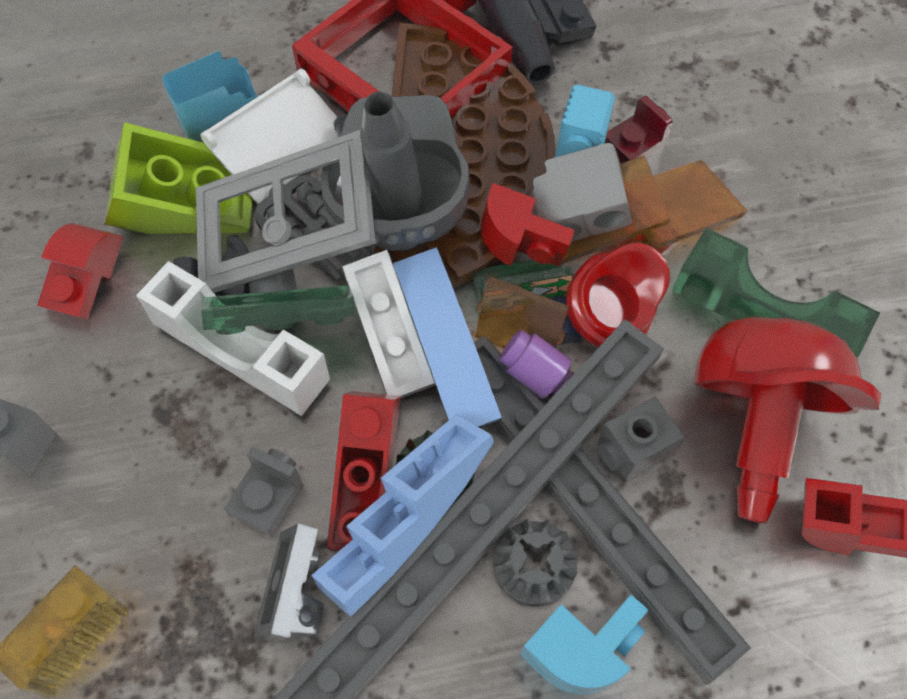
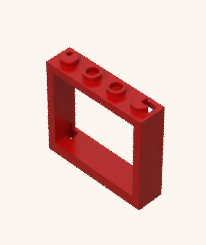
(347, 25)

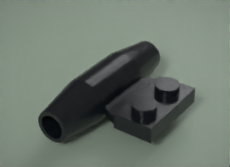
(530, 23)

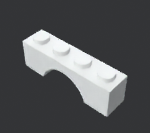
(270, 362)

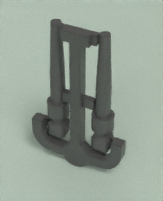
(306, 188)

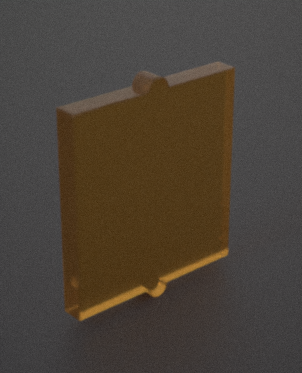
(511, 308)

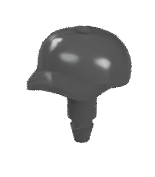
(413, 169)

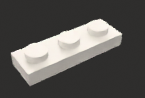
(389, 325)

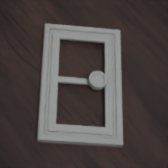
(284, 254)

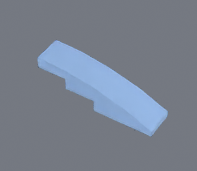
(446, 339)
(400, 520)

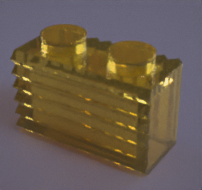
(60, 633)

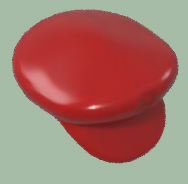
(616, 289)

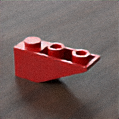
(362, 458)

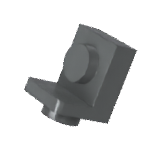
(265, 490)

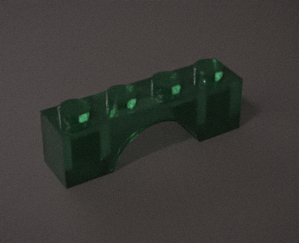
(722, 281)

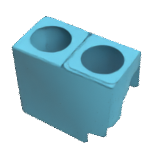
(207, 92)

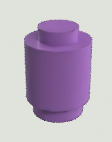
(536, 363)

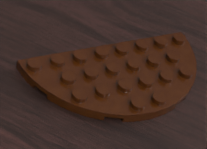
(498, 133)

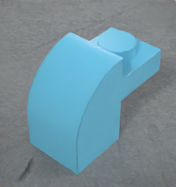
(576, 658)

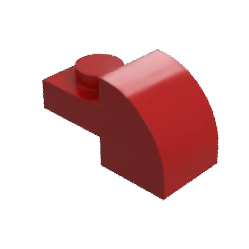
(511, 227)
(77, 263)
(845, 519)

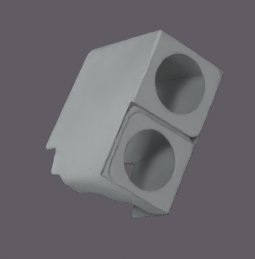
(584, 192)

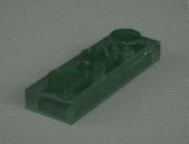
(277, 309)

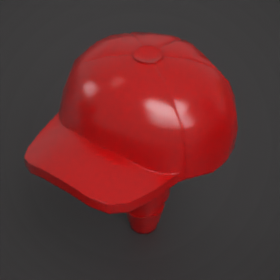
(781, 371)

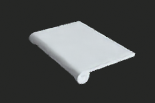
(272, 127)

